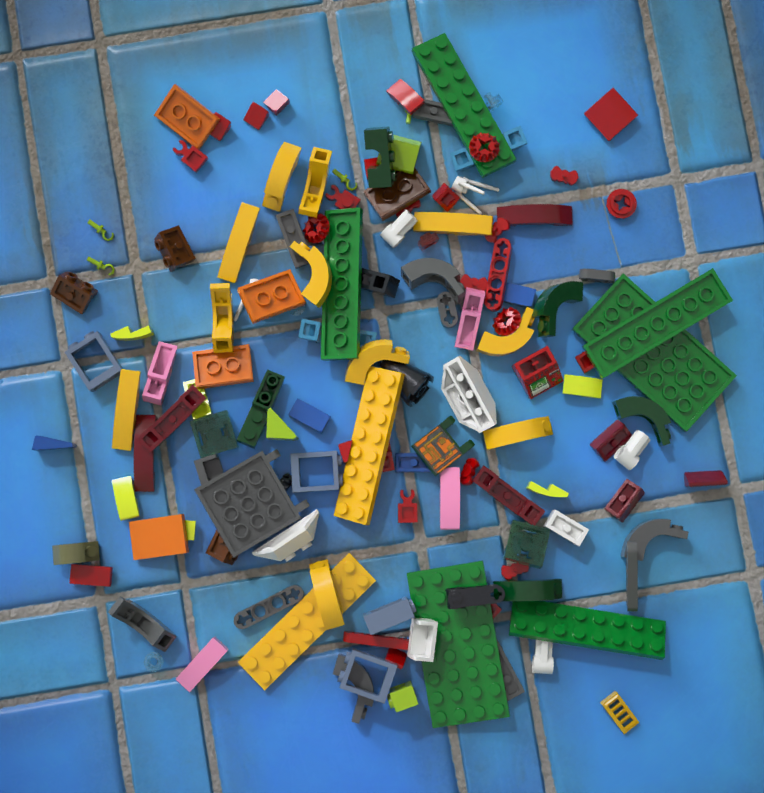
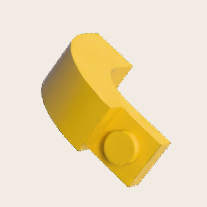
(280, 175)
(316, 182)
(321, 278)
(222, 317)
(501, 346)
(371, 353)
(517, 432)
(326, 594)

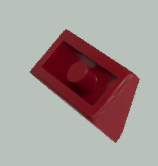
(611, 440)
(704, 478)
(624, 500)

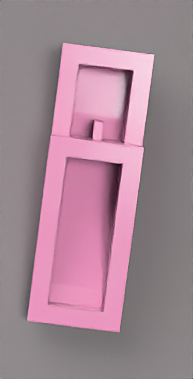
(469, 318)
(159, 373)
(450, 499)
(202, 664)

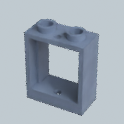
(103, 378)
(295, 471)
(389, 615)
(387, 681)

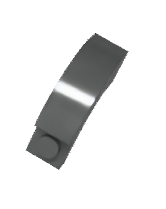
(434, 270)
(649, 529)
(143, 622)
(361, 679)

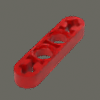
(498, 274)
(375, 640)

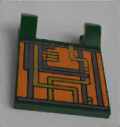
(439, 449)

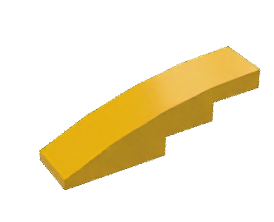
(453, 223)
(238, 242)
(126, 409)

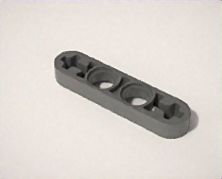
(631, 576)
(267, 604)

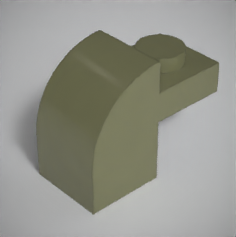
(75, 553)

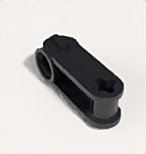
(472, 596)

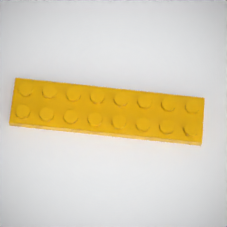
(369, 445)
(303, 625)

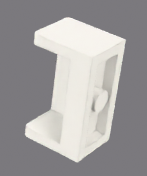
(566, 527)
(422, 639)

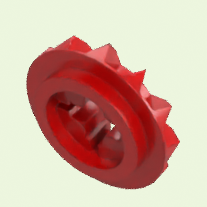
(484, 155)
(629, 201)
(322, 228)
(512, 323)

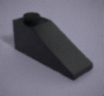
(379, 283)

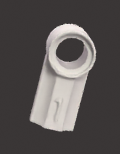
(395, 232)
(629, 453)
(542, 660)

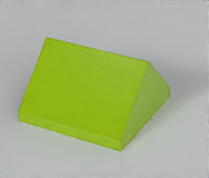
(406, 154)
(277, 428)

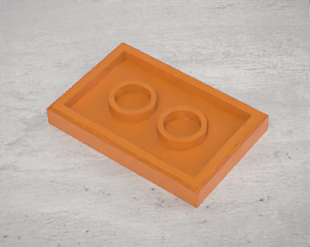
(187, 116)
(271, 296)
(222, 368)
(158, 537)

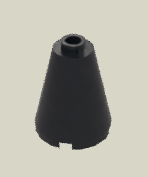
(414, 382)

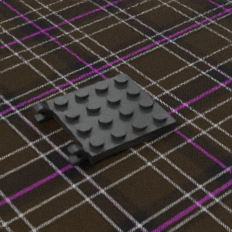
(248, 503)

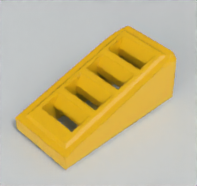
(611, 699)

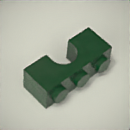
(380, 140)

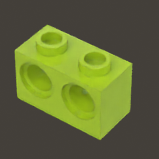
(402, 696)

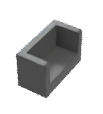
(208, 468)

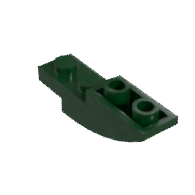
(257, 416)

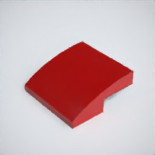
(611, 114)

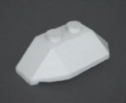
(468, 395)
(290, 540)

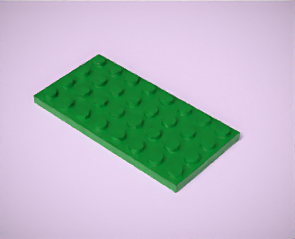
(675, 374)
(466, 672)

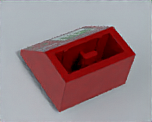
(538, 372)

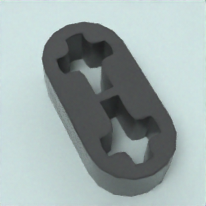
(594, 275)
(451, 308)

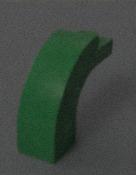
(549, 302)
(647, 409)
(530, 589)

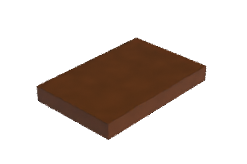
(403, 193)

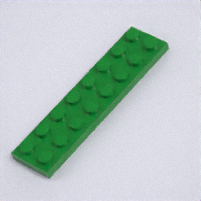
(461, 99)
(343, 305)
(657, 323)
(588, 628)

